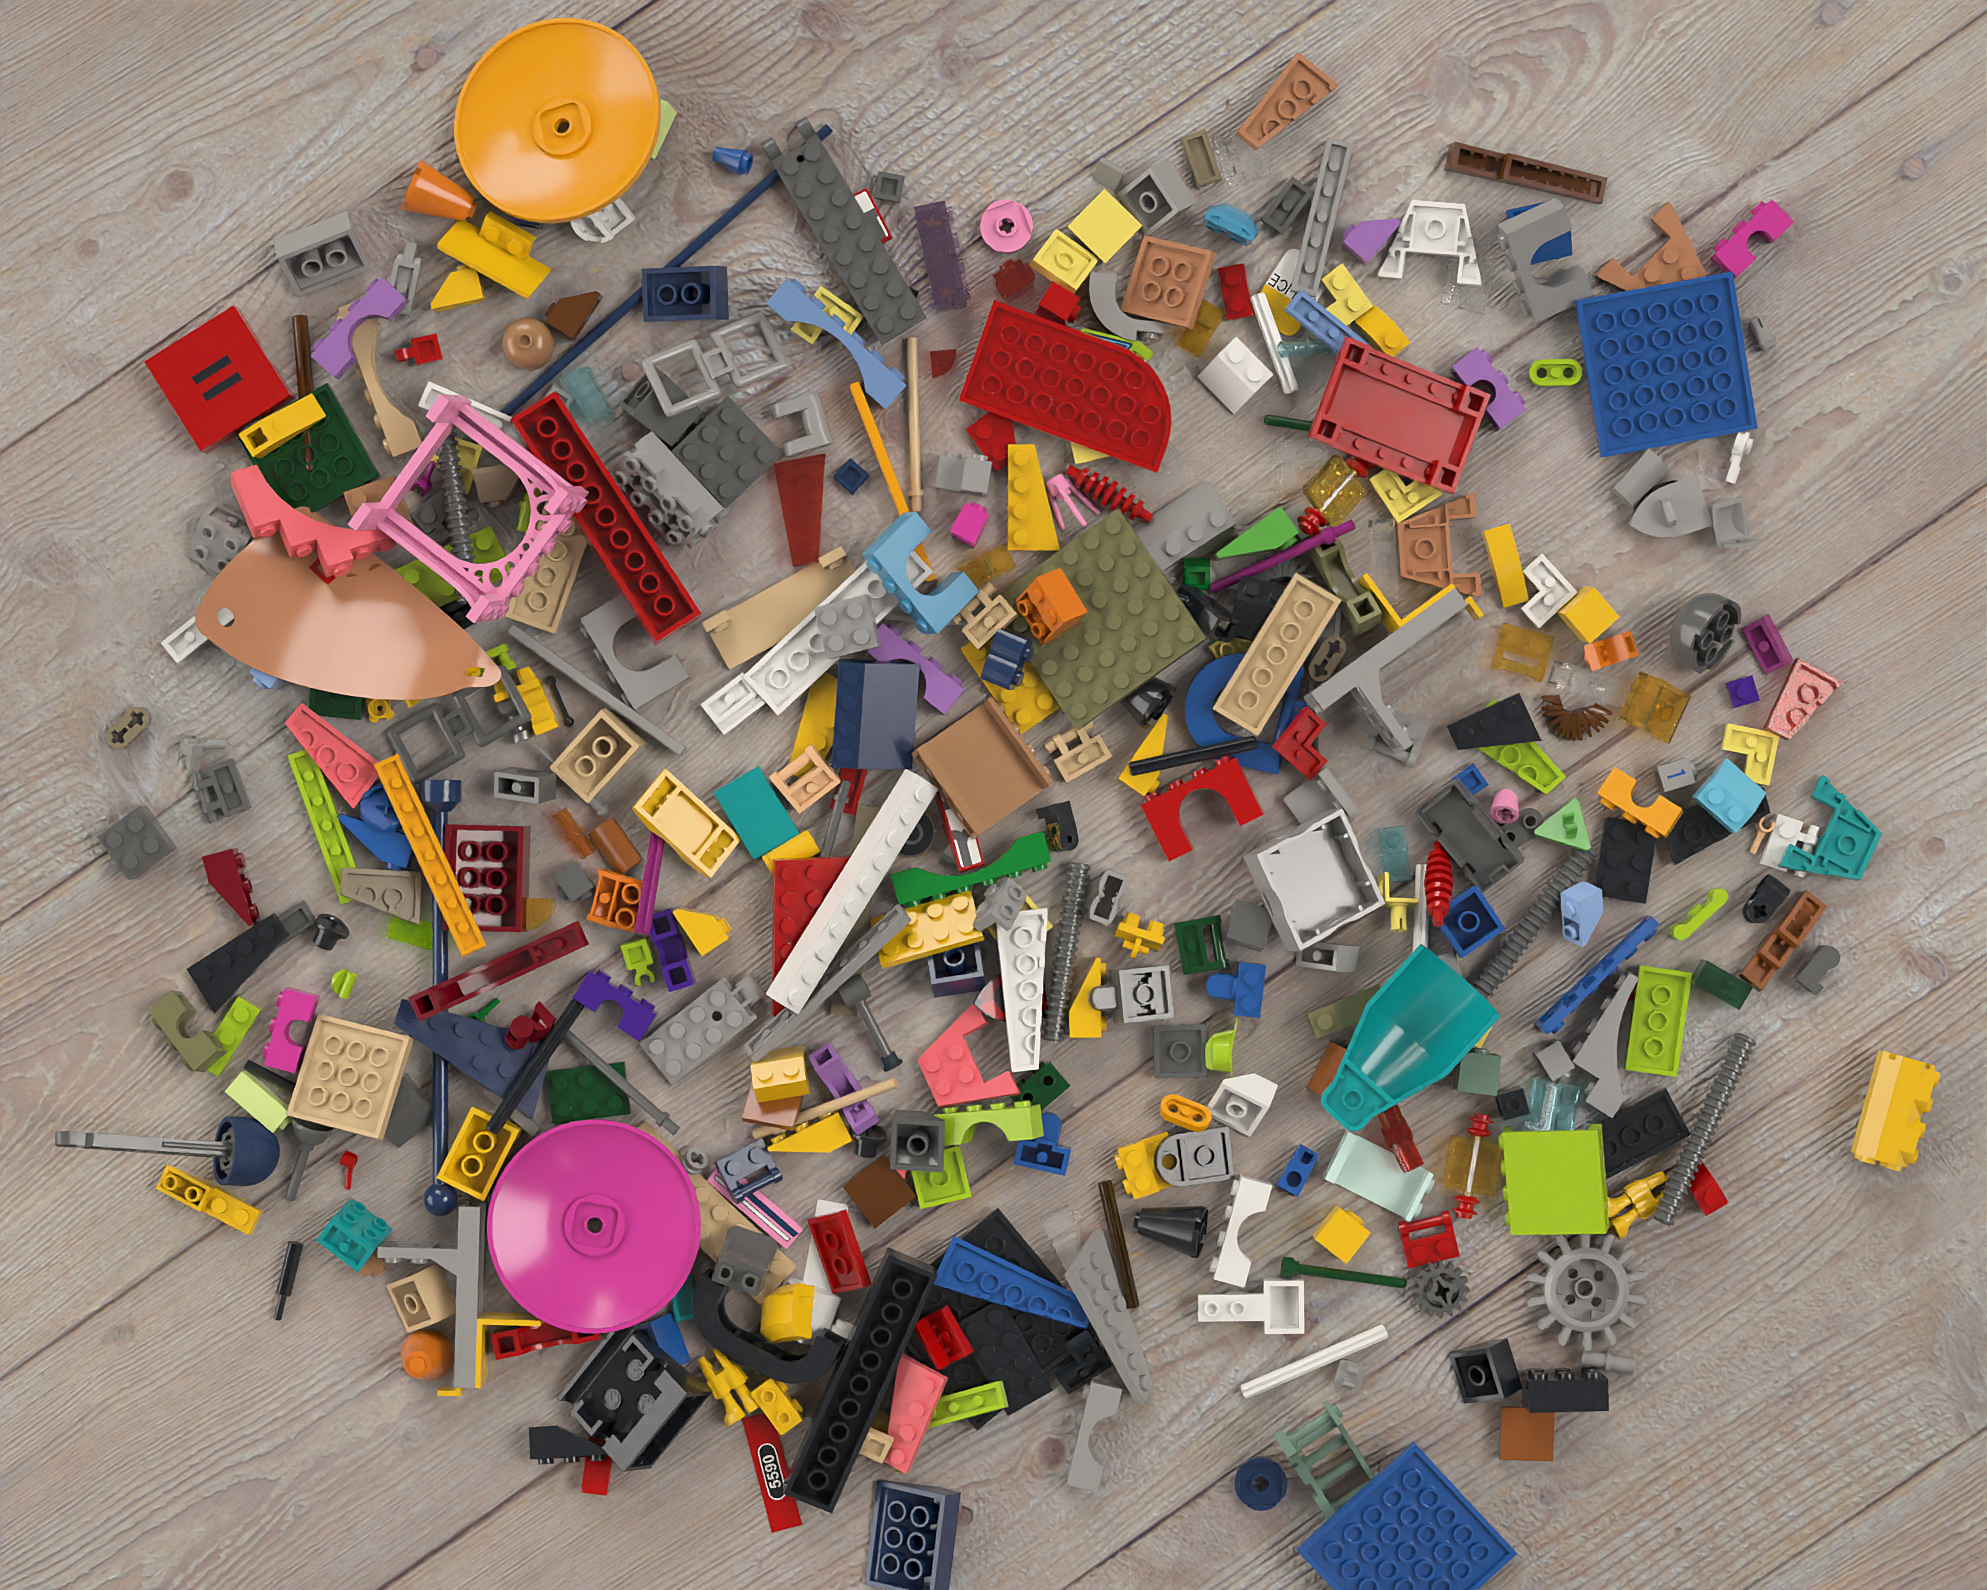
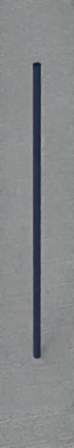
(637, 297)

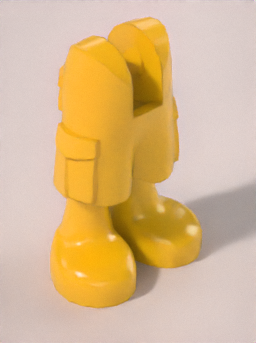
(1642, 1200)
(724, 1380)

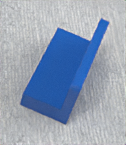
(667, 1335)

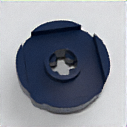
(1271, 1493)

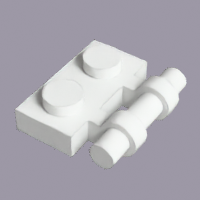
(1784, 833)

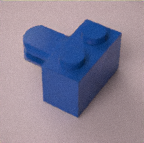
(1243, 988)
(1044, 1152)

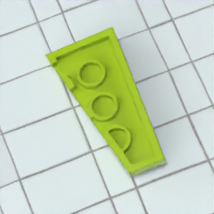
(1527, 762)

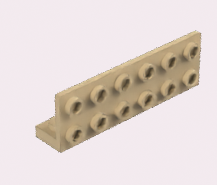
(777, 610)

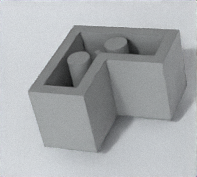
(964, 476)

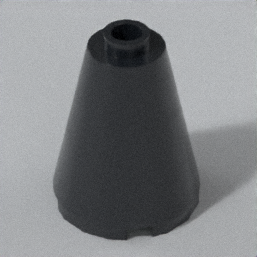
(1148, 701)
(1174, 1227)

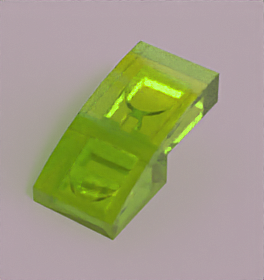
(410, 933)

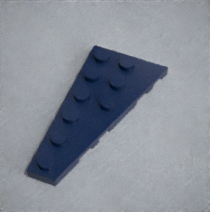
(475, 1050)

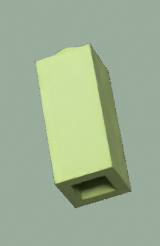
(259, 1101)

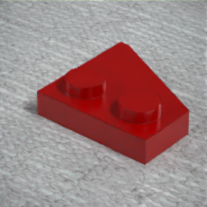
(992, 436)

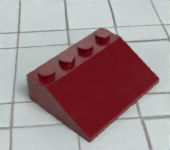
(491, 872)

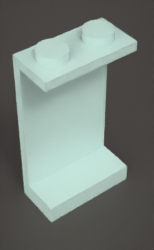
(1377, 1176)

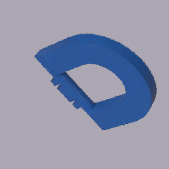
(1207, 731)

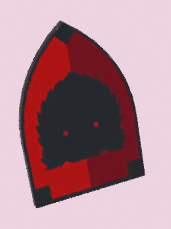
(991, 1000)

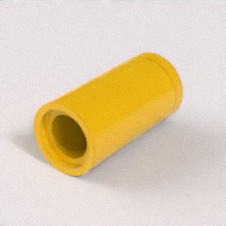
(797, 847)

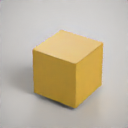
(1587, 614)
(1341, 1233)

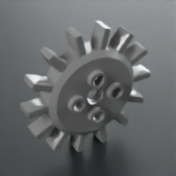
(1580, 1314)

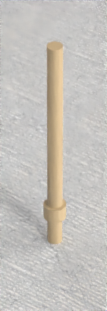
(831, 1106)

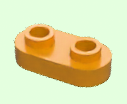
(1185, 1113)

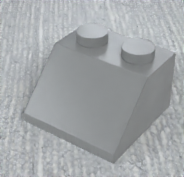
(1157, 197)

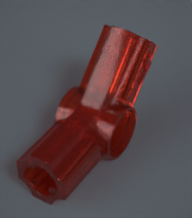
(1400, 1138)

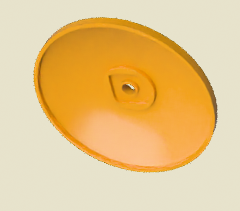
(532, 85)

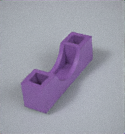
(336, 351)
(940, 689)

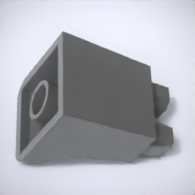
(645, 407)
(745, 1260)

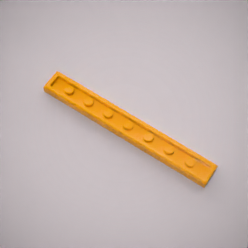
(885, 462)
(430, 855)

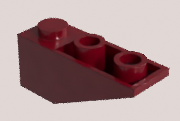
(227, 877)

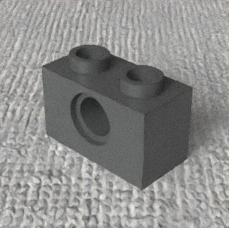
(525, 785)

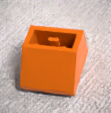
(1050, 606)

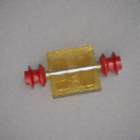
(1333, 493)
(1472, 1165)

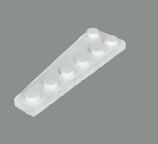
(1022, 984)

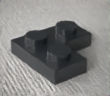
(1088, 1362)

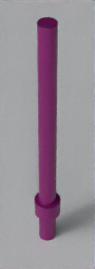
(1326, 536)

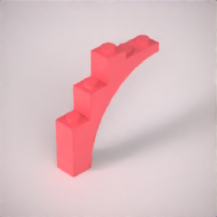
(301, 535)

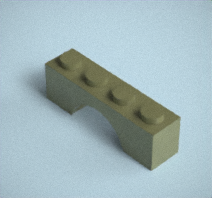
(1356, 603)

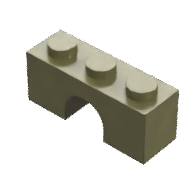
(172, 1016)

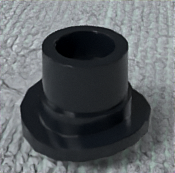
(329, 931)
(868, 1141)

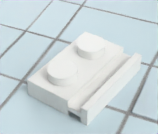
(733, 704)

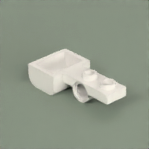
(1278, 1306)

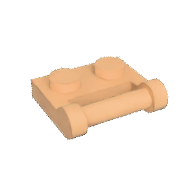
(809, 786)

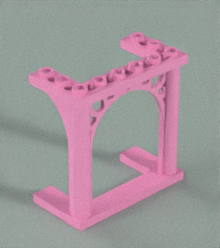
(564, 500)

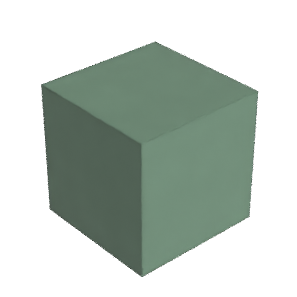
(1478, 1072)

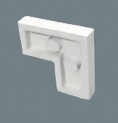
(1552, 588)

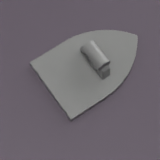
(1673, 510)

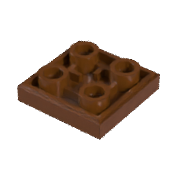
(879, 1191)

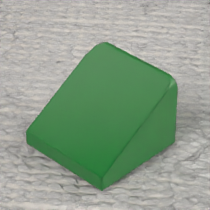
(1197, 572)

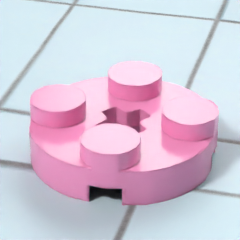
(992, 220)

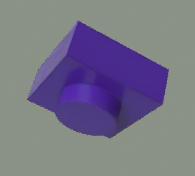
(1742, 691)

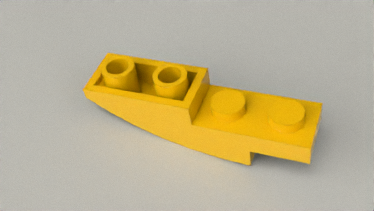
(209, 1199)

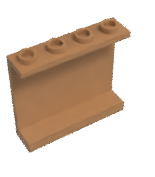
(982, 767)

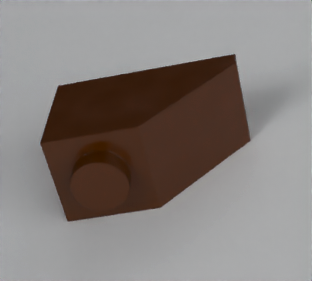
(572, 313)

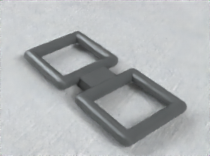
(457, 726)

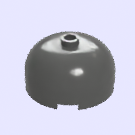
(1698, 624)

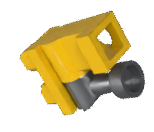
(536, 700)

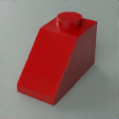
(1706, 1191)

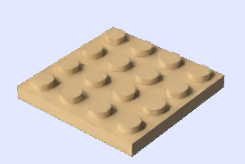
(350, 1077)

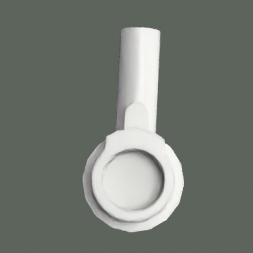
(1742, 445)

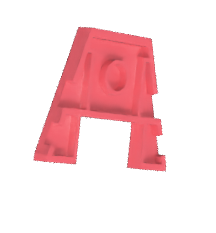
(953, 1070)

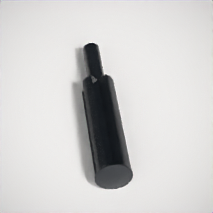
(287, 1276)

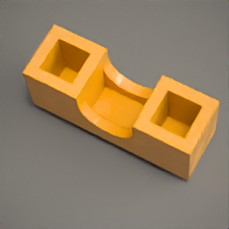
(1657, 818)

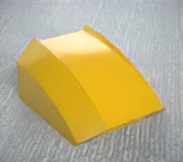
(787, 1313)

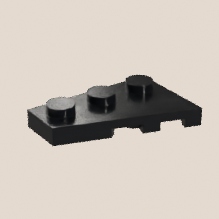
(1495, 725)

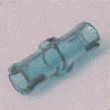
(1303, 347)

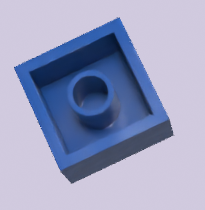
(1470, 921)

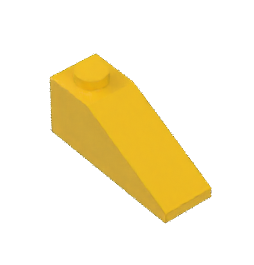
(1150, 747)

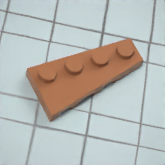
(1288, 98)

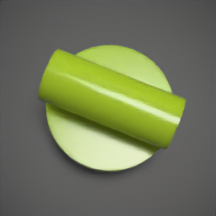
(343, 982)

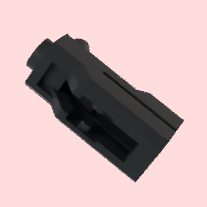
(1209, 613)

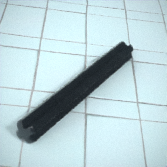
(1193, 755)

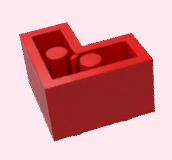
(1059, 305)

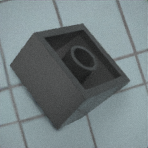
(409, 1113)

